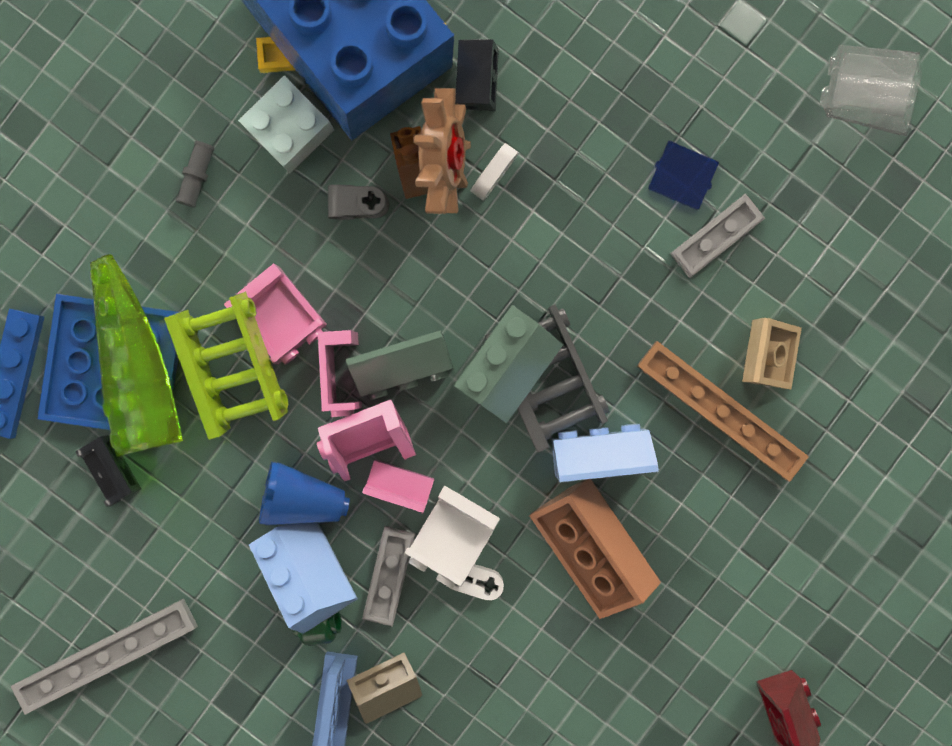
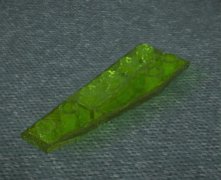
(131, 366)

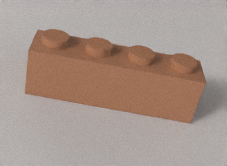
(595, 549)

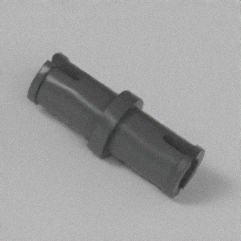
(195, 174)

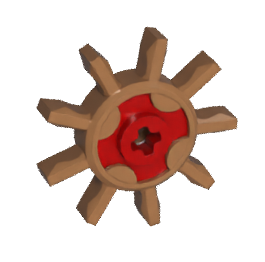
(442, 151)

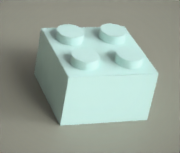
(287, 124)

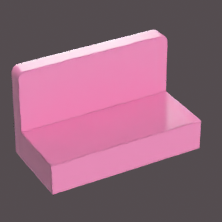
(398, 486)

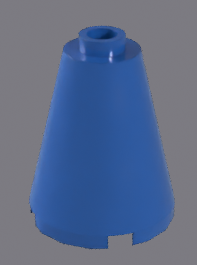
(299, 498)

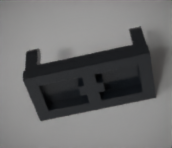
(477, 74)
(109, 471)

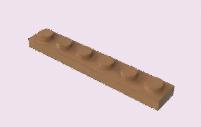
(722, 411)

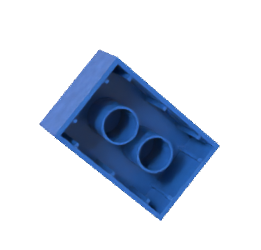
(359, 53)

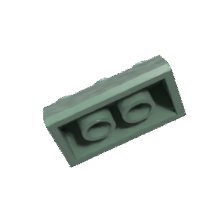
(509, 364)
(400, 365)

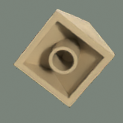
(771, 353)

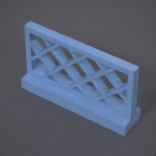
(334, 700)

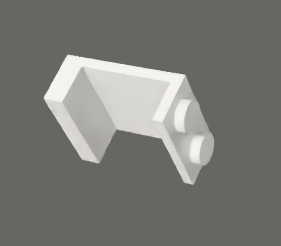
(452, 538)

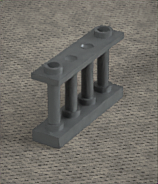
(540, 431)

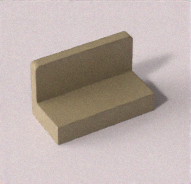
(384, 688)

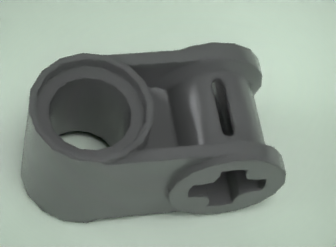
(350, 202)

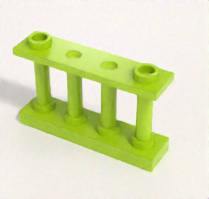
(206, 388)

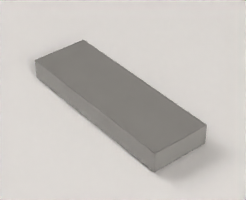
(717, 235)
(388, 576)

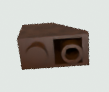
(407, 160)

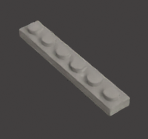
(104, 656)

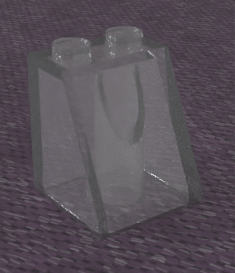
(873, 87)

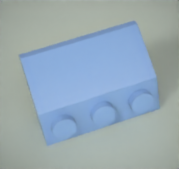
(603, 453)
(302, 574)

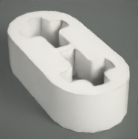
(494, 172)
(477, 589)

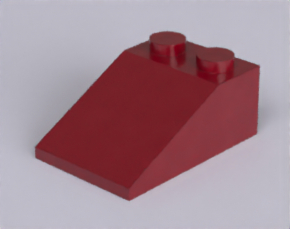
(789, 709)

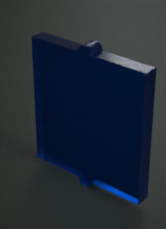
(683, 175)

